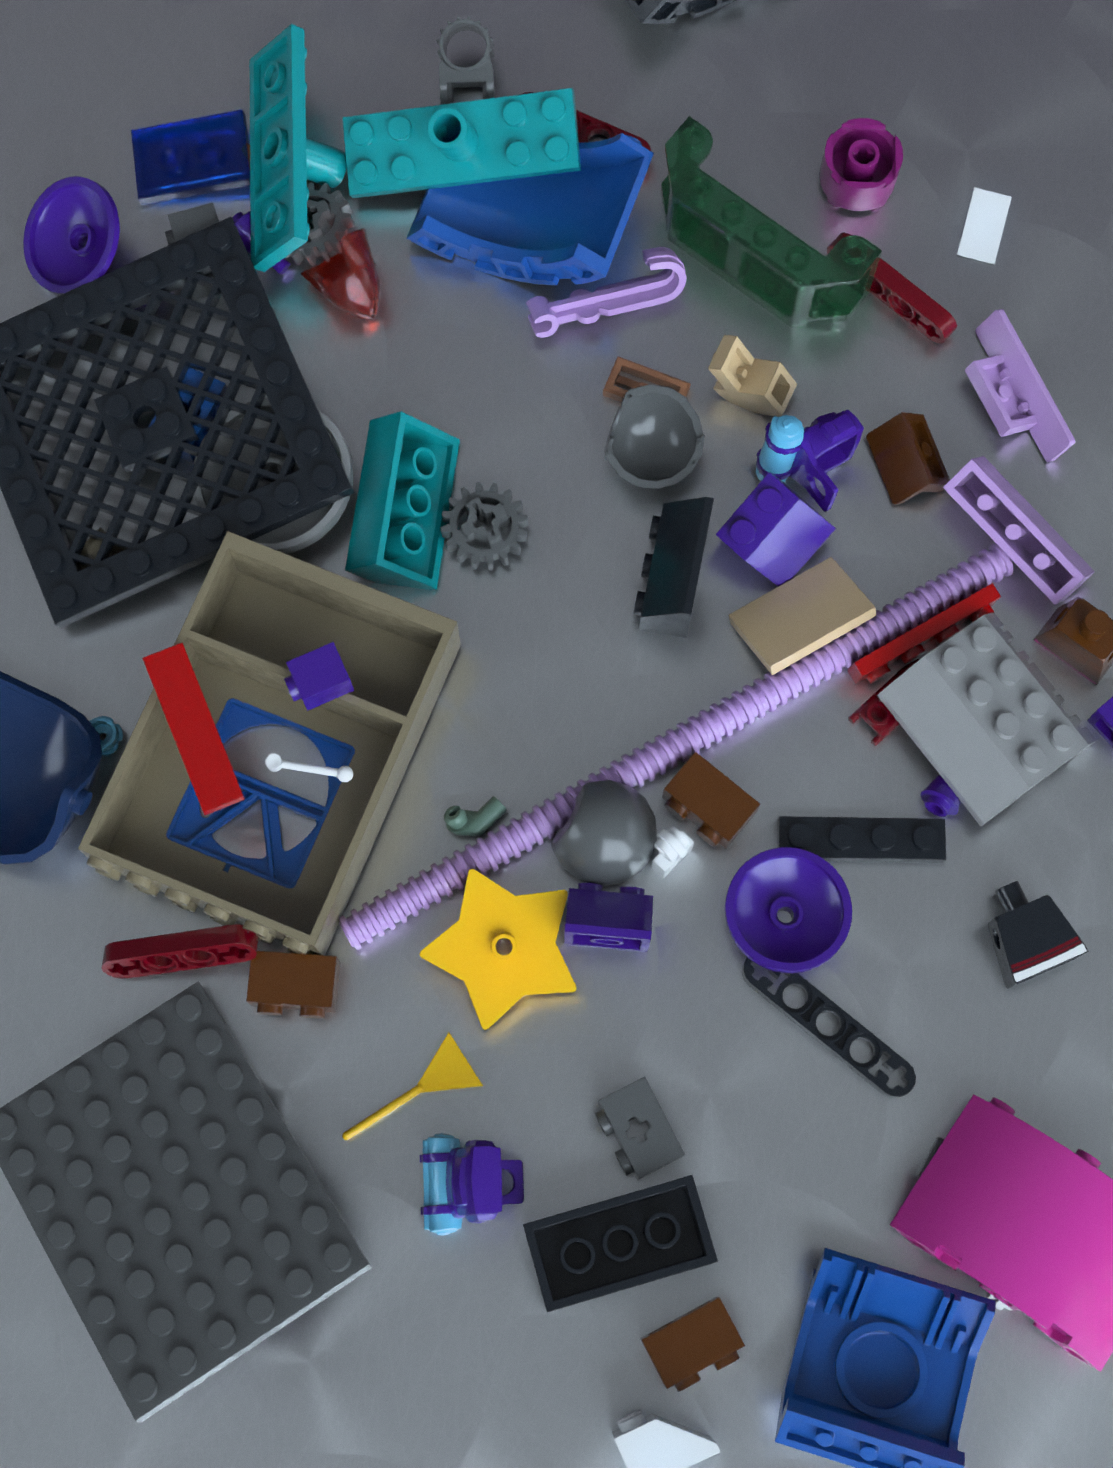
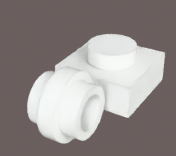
(670, 850)

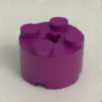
(860, 165)

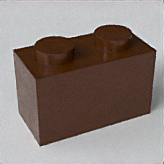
(709, 801)
(293, 982)
(692, 1344)

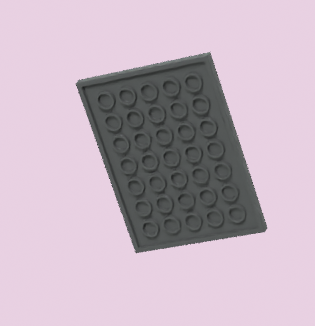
(173, 1201)

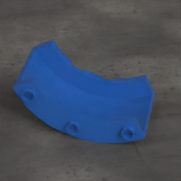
(540, 224)

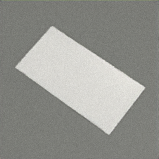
(984, 225)

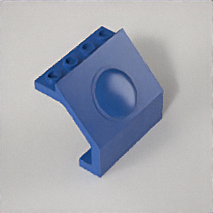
(881, 1367)

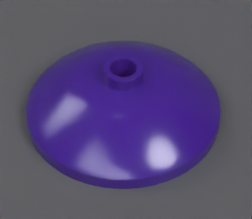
(71, 234)
(804, 888)

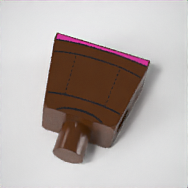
(1080, 638)

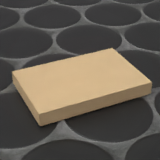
(802, 615)

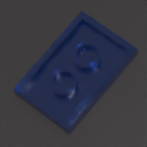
(191, 157)

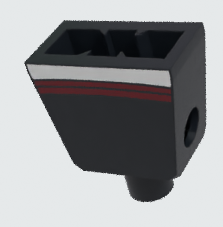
(1031, 936)

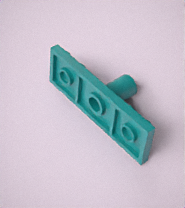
(495, 143)
(281, 152)

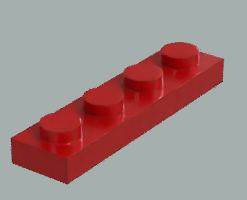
(910, 644)

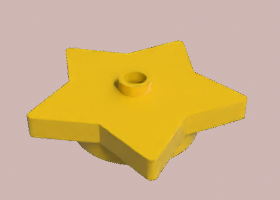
(496, 979)

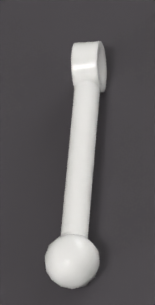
(275, 763)

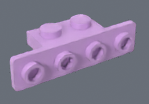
(1014, 390)

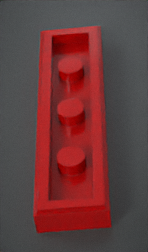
(193, 729)

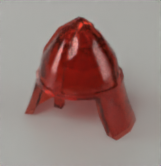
(349, 277)

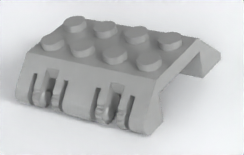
(985, 717)

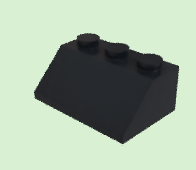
(673, 566)

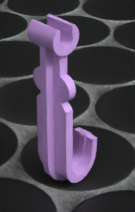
(612, 298)

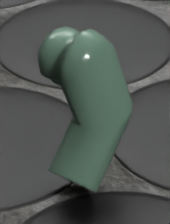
(474, 822)

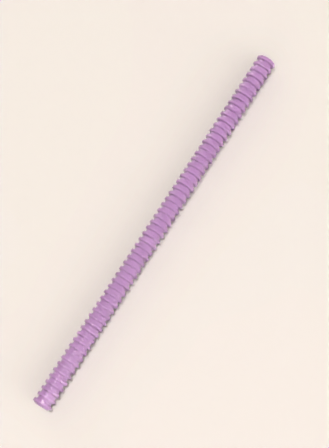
(679, 743)

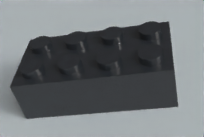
(620, 1243)

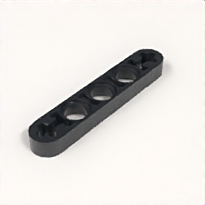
(839, 1043)

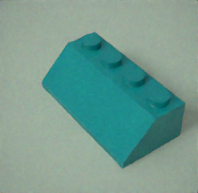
(401, 502)

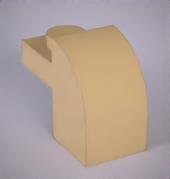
(750, 382)

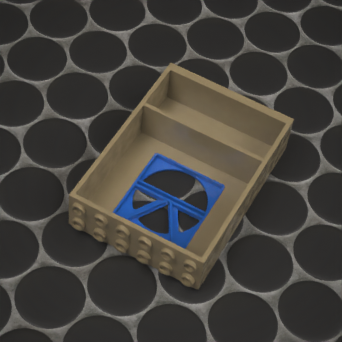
(238, 635)

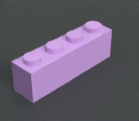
(1018, 529)

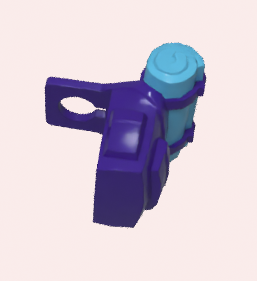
(809, 451)
(465, 1182)

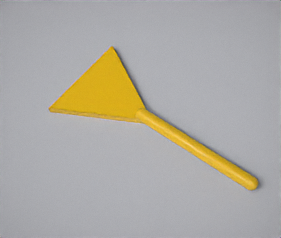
(445, 1072)

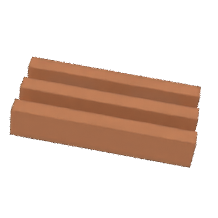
(642, 372)

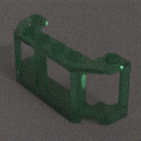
(754, 249)

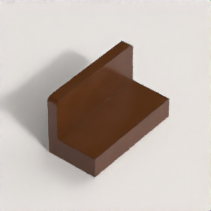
(907, 457)

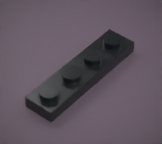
(865, 838)

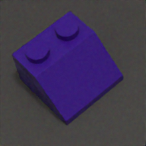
(775, 530)
(609, 918)

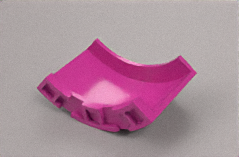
(1022, 1224)

